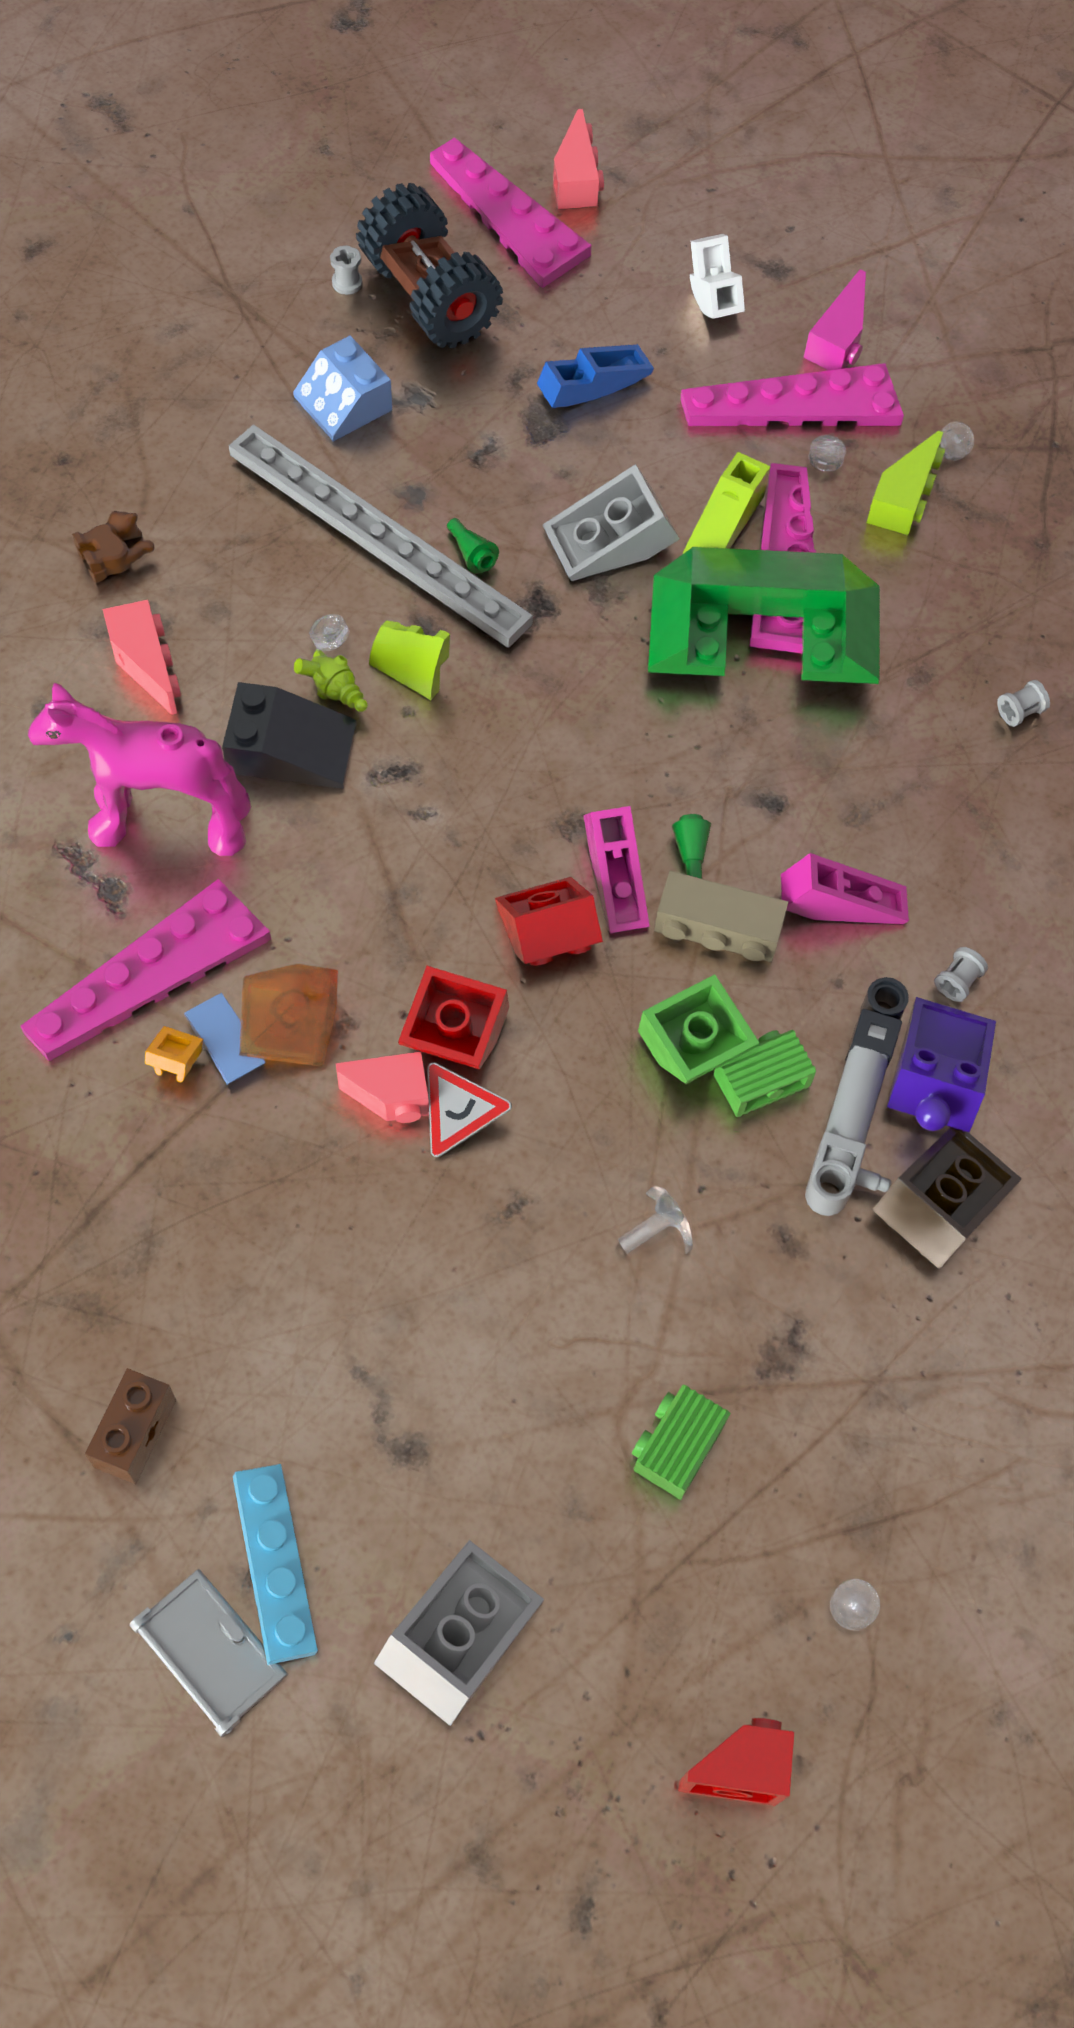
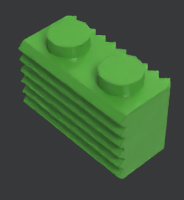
(766, 1073)
(680, 1441)

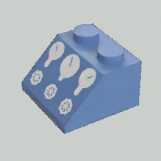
(344, 389)

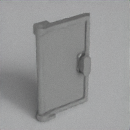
(194, 1639)

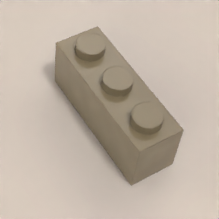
(720, 916)

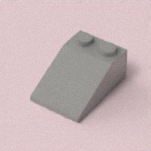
(611, 527)
(458, 1632)

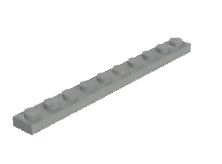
(381, 536)

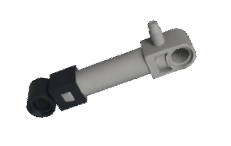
(855, 1101)

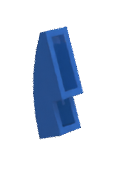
(593, 374)

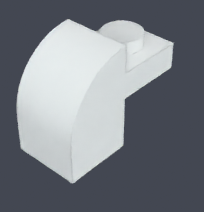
(713, 283)

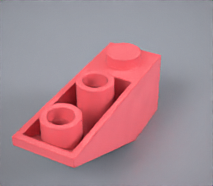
(575, 167)
(139, 652)

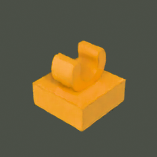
(173, 1052)

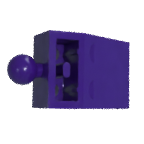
(942, 1066)

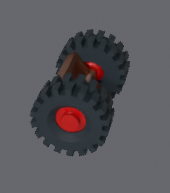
(449, 291)

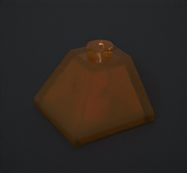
(288, 1014)

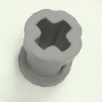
(345, 263)
(1023, 703)
(961, 974)

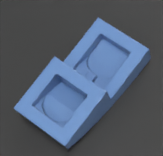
(220, 1032)

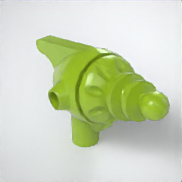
(332, 679)

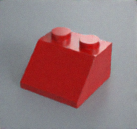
(550, 920)
(455, 1017)
(746, 1766)

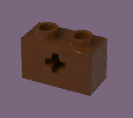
(131, 1426)

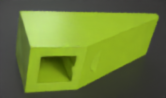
(902, 486)
(731, 503)

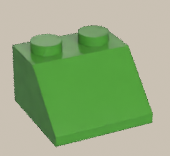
(696, 1030)

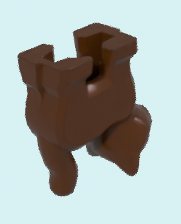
(105, 545)

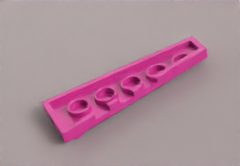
(535, 235)
(826, 396)
(785, 528)
(176, 950)

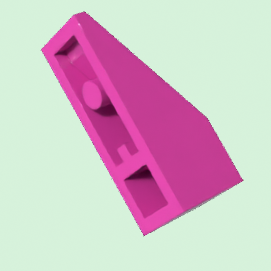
(837, 334)
(617, 868)
(842, 893)

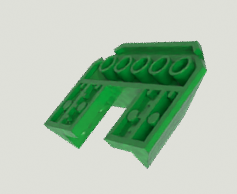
(824, 588)

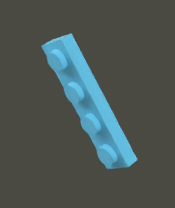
(274, 1564)

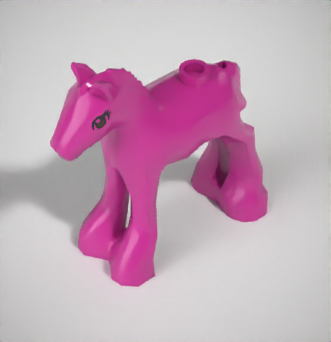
(144, 758)

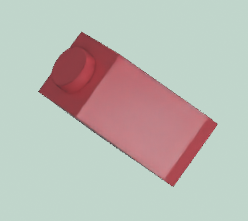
(387, 1085)

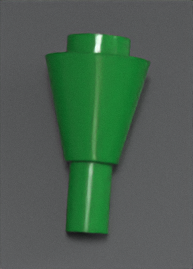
(476, 550)
(692, 839)

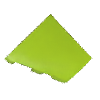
(410, 656)

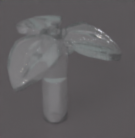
(667, 1215)

